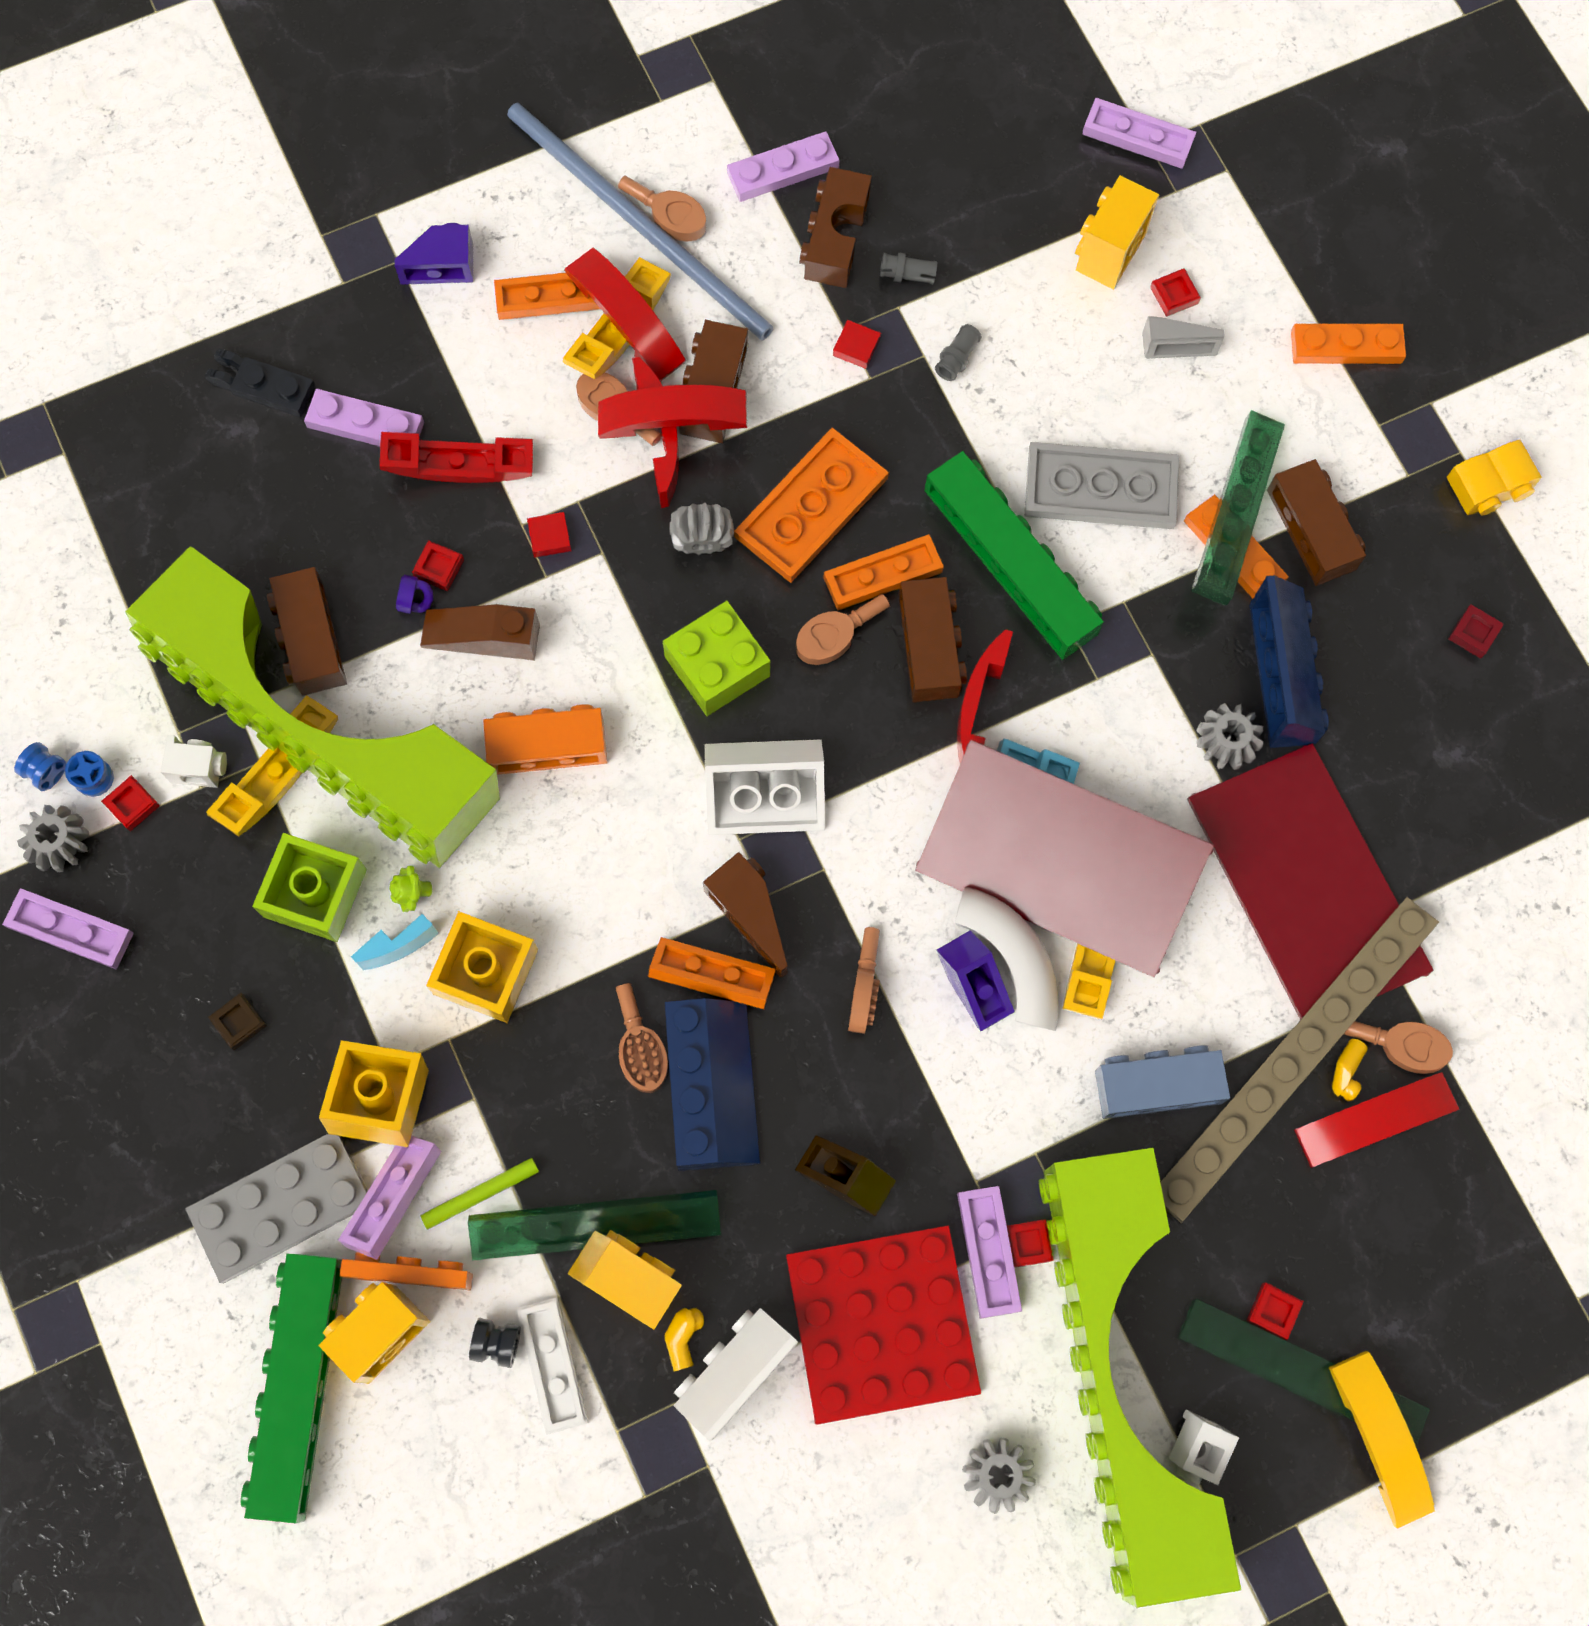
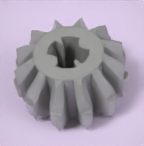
(701, 528)
(1236, 724)
(38, 834)
(999, 1490)

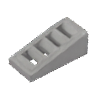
(1179, 339)

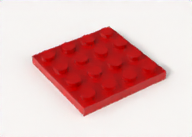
(882, 1325)

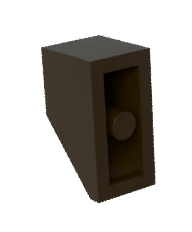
(846, 1175)

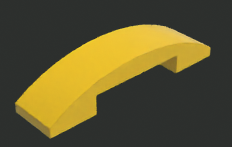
(604, 344)
(268, 779)
(1088, 983)
(1385, 1437)

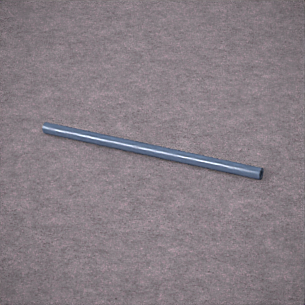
(640, 221)

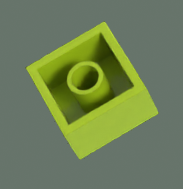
(716, 658)
(310, 887)

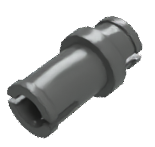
(908, 268)
(955, 357)

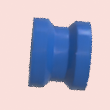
(40, 766)
(82, 767)

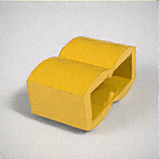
(1494, 477)

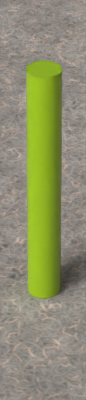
(479, 1193)

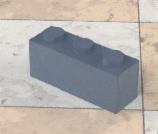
(1161, 1082)

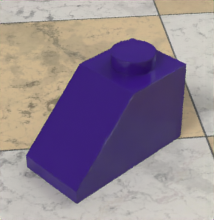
(438, 256)
(976, 979)

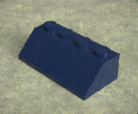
(1287, 664)
(711, 1084)

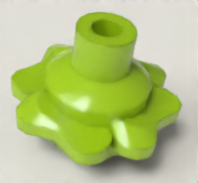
(408, 889)

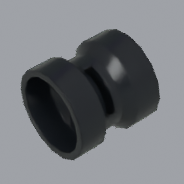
(497, 1343)

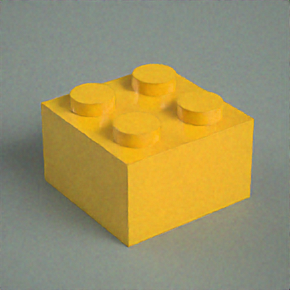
(1115, 231)
(482, 967)
(374, 1093)
(630, 1282)
(373, 1332)

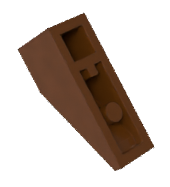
(483, 630)
(744, 899)

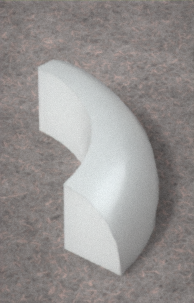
(1021, 950)

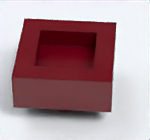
(1475, 631)

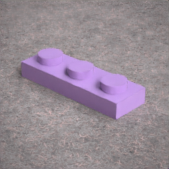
(1139, 133)
(782, 166)
(358, 418)
(68, 928)
(389, 1197)
(989, 1252)

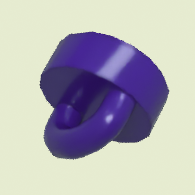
(406, 595)

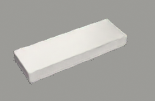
(552, 1366)

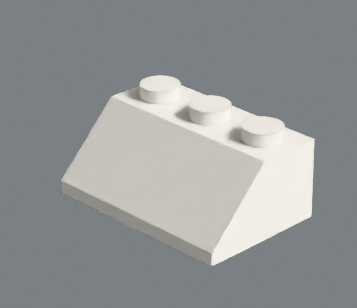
(765, 787)
(733, 1373)

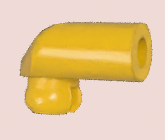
(1345, 1069)
(678, 1335)

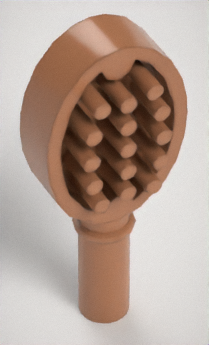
(672, 210)
(592, 391)
(831, 633)
(865, 986)
(1408, 1045)
(640, 1049)

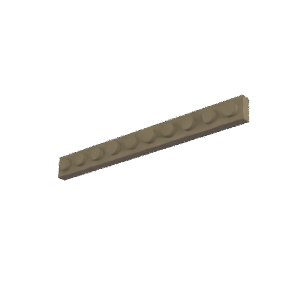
(1295, 1058)

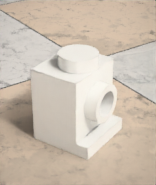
(192, 763)
(1202, 1449)

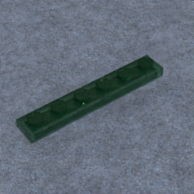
(1238, 508)
(573, 1225)
(1278, 1361)

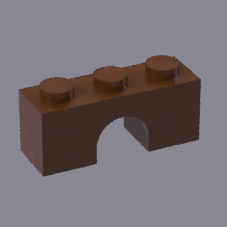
(842, 201)

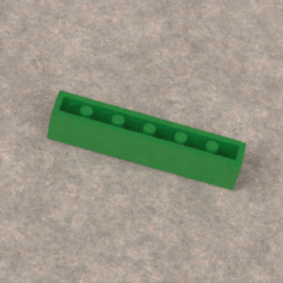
(1014, 555)
(293, 1390)

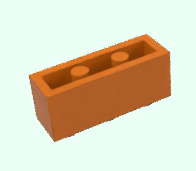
(545, 739)

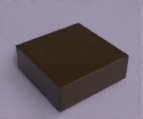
(237, 1021)

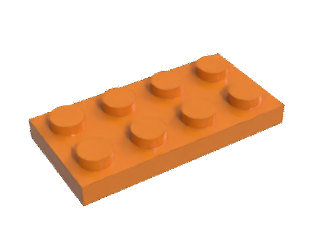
(811, 505)

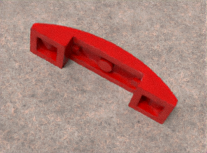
(627, 311)
(671, 407)
(456, 461)
(665, 467)
(990, 665)
(1376, 1119)

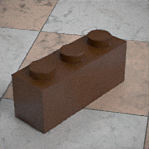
(717, 362)
(1316, 522)
(306, 632)
(931, 639)

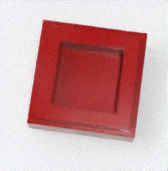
(1175, 292)
(856, 344)
(549, 534)
(438, 565)
(130, 803)
(1030, 1243)
(1275, 1311)

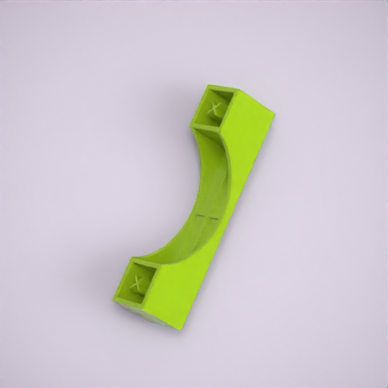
(412, 784)
(1163, 1532)

